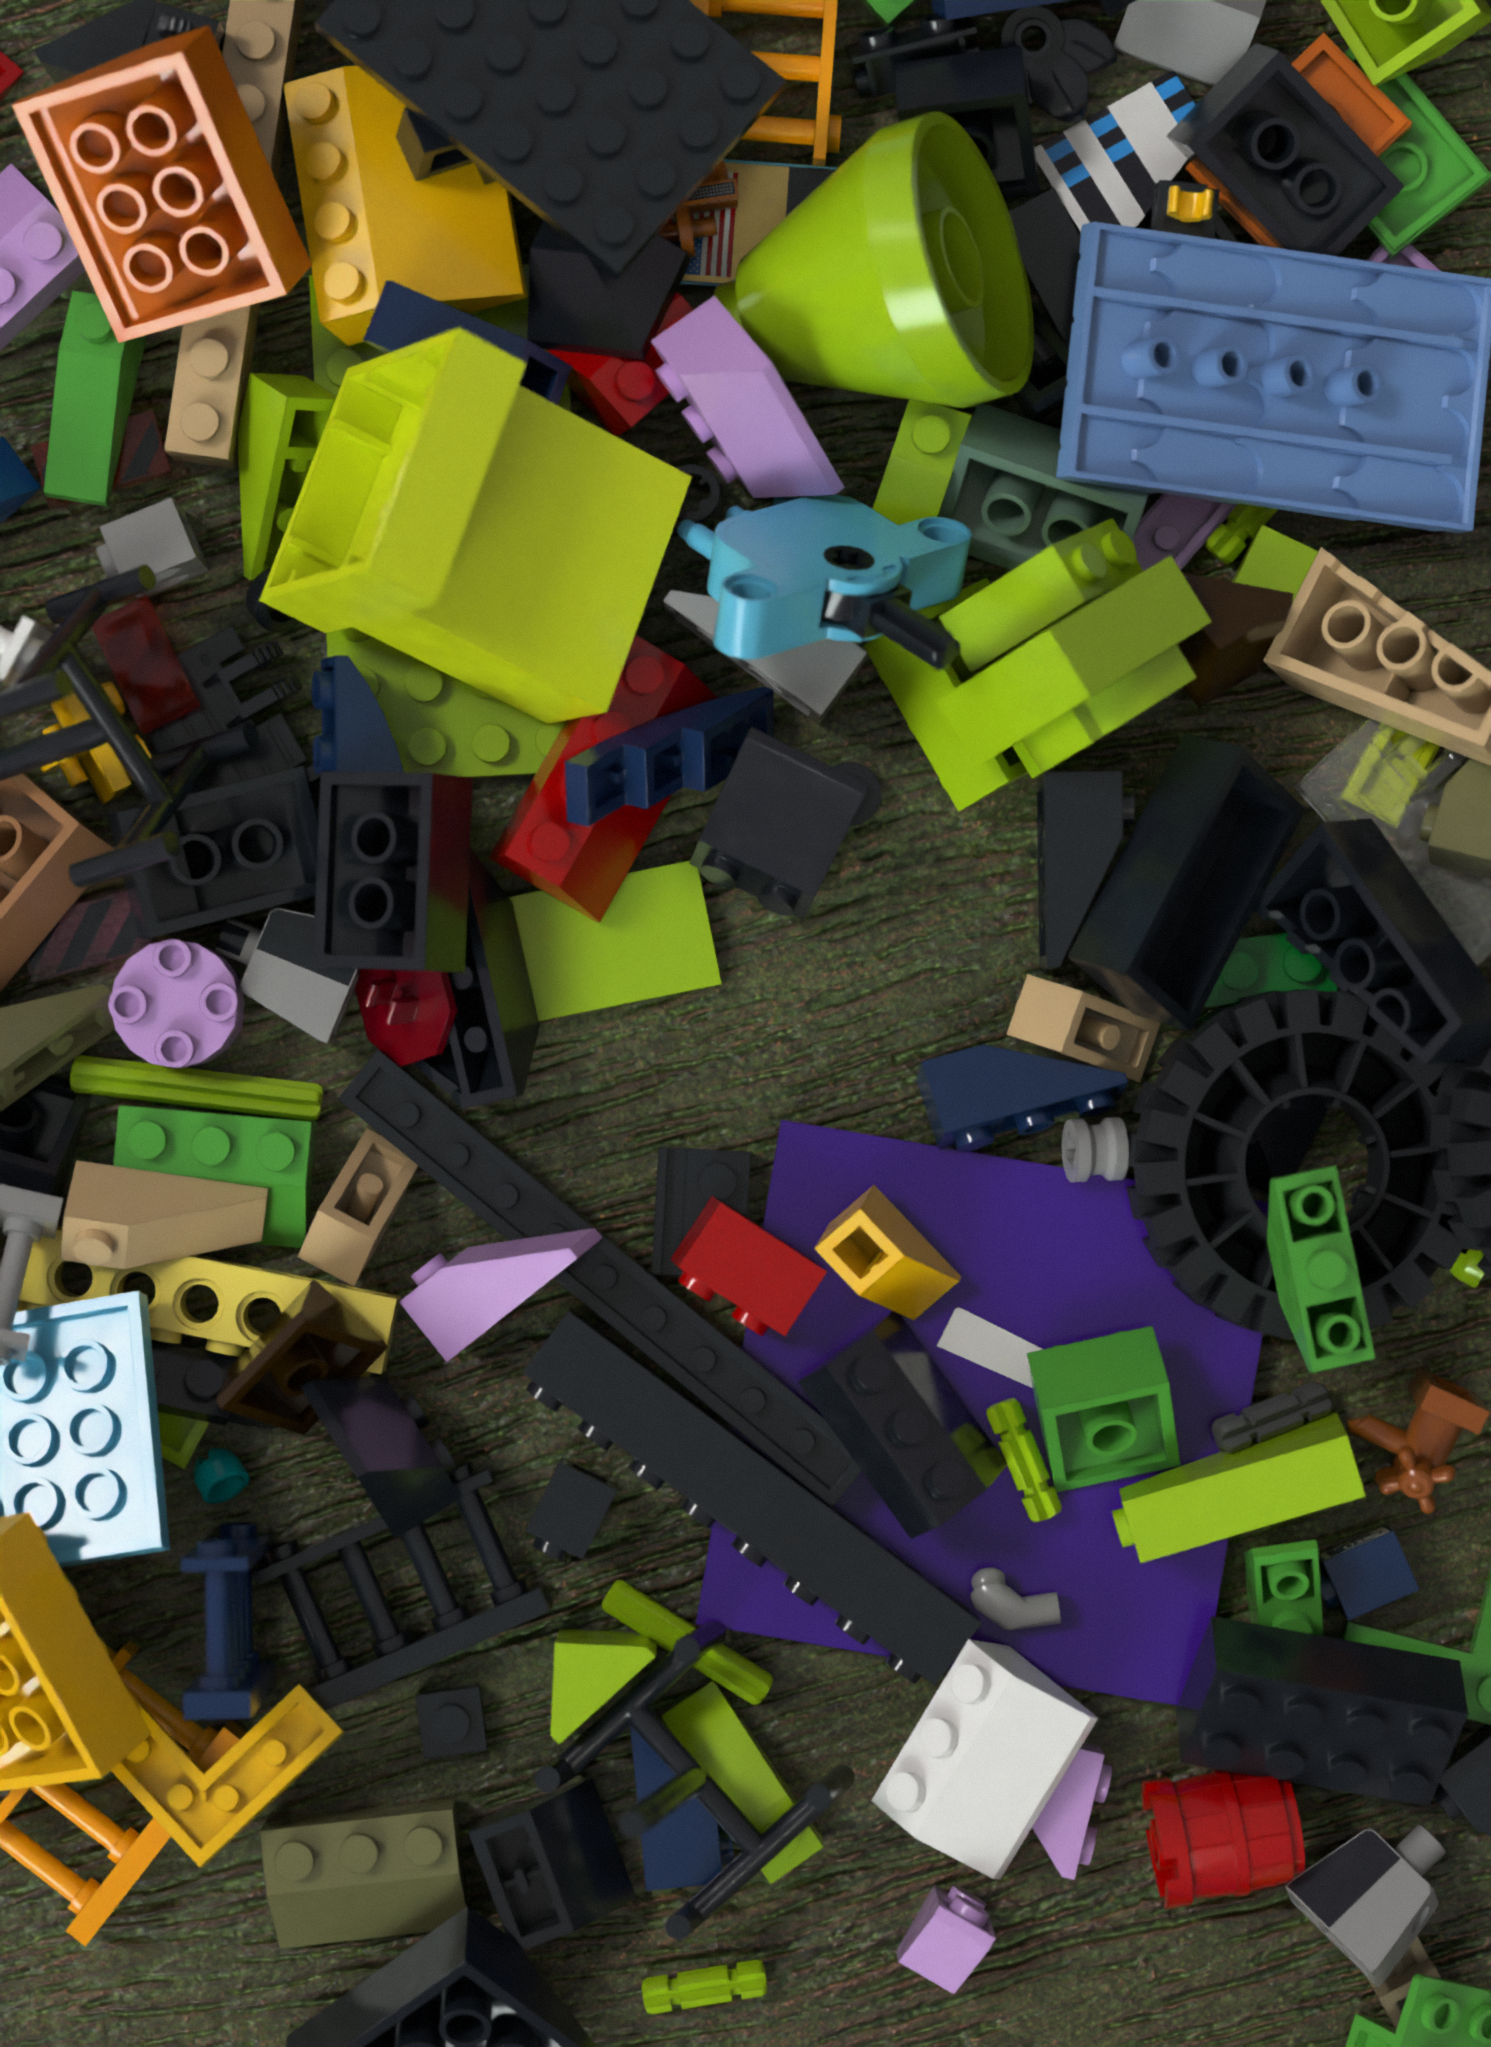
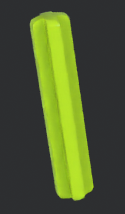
(666, 1628)

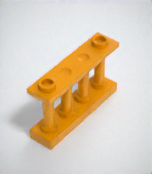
(826, 129)
(129, 1848)

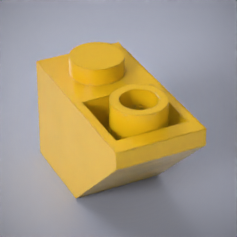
(885, 1256)

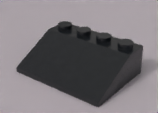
(449, 1990)

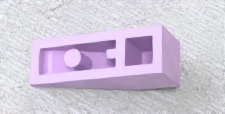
(485, 1283)

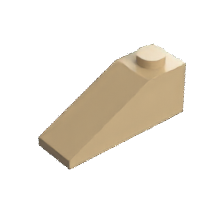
(153, 1217)

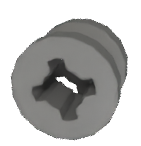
(1095, 1149)

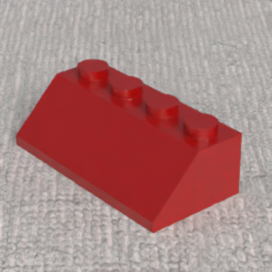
(578, 861)

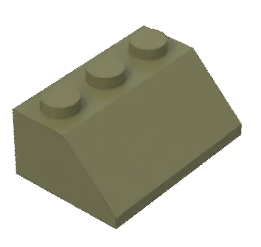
(364, 1872)

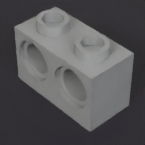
(156, 538)

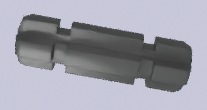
(1271, 1417)

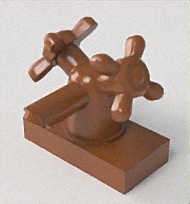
(1429, 1439)

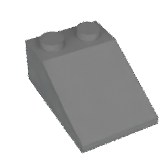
(804, 676)

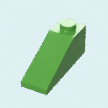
(89, 404)

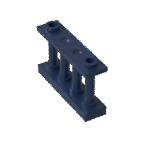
(234, 1675)

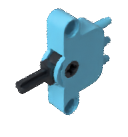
(830, 573)

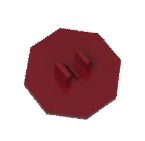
(406, 1012)

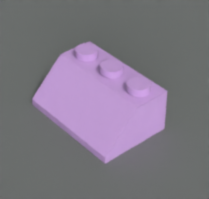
(35, 254)
(741, 407)

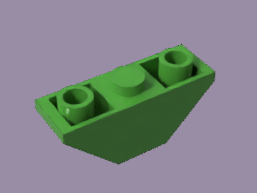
(1317, 1269)
(1285, 1586)

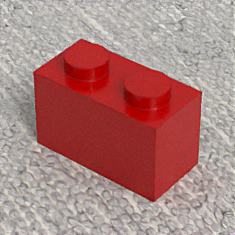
(747, 1267)

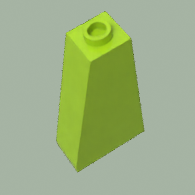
(1240, 1490)

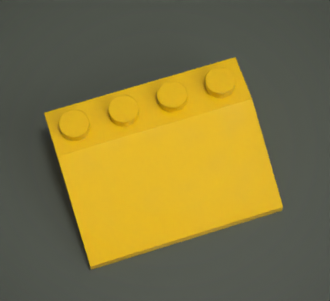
(378, 223)
(59, 1692)

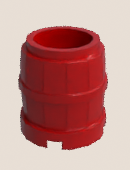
(1221, 1835)

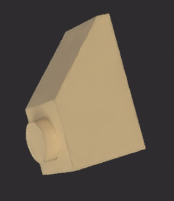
(1083, 1027)
(358, 1208)

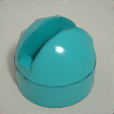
(220, 1475)

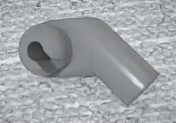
(1007, 1607)

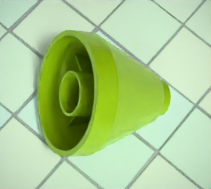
(895, 276)

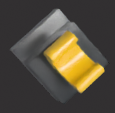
(1184, 208)

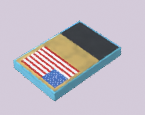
(765, 198)

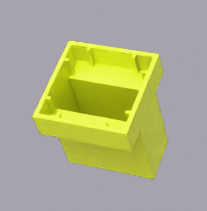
(478, 528)

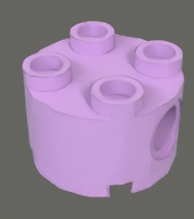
(177, 1004)

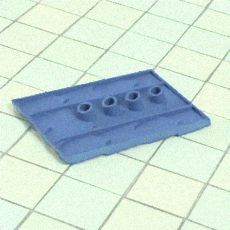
(1276, 378)

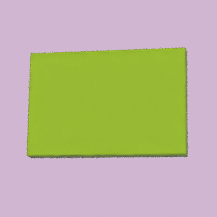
(644, 948)

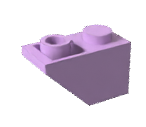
(1065, 1818)
(947, 1937)

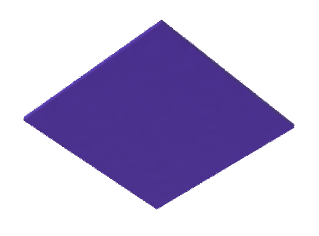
(1055, 1270)

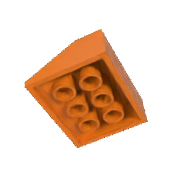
(164, 186)

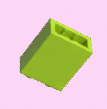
(1041, 593)

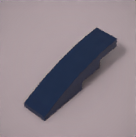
(667, 753)

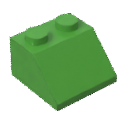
(1104, 1408)

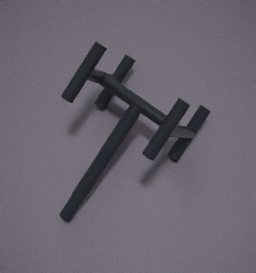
(43, 684)
(690, 1782)

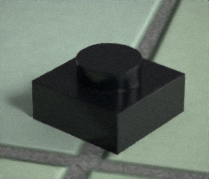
(452, 1721)

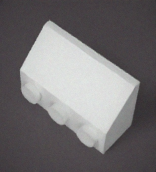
(984, 1758)

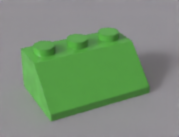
(231, 1150)

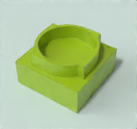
(1081, 674)

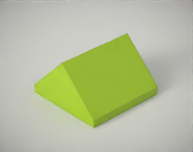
(590, 1671)

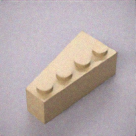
(1381, 662)

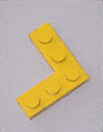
(214, 1806)

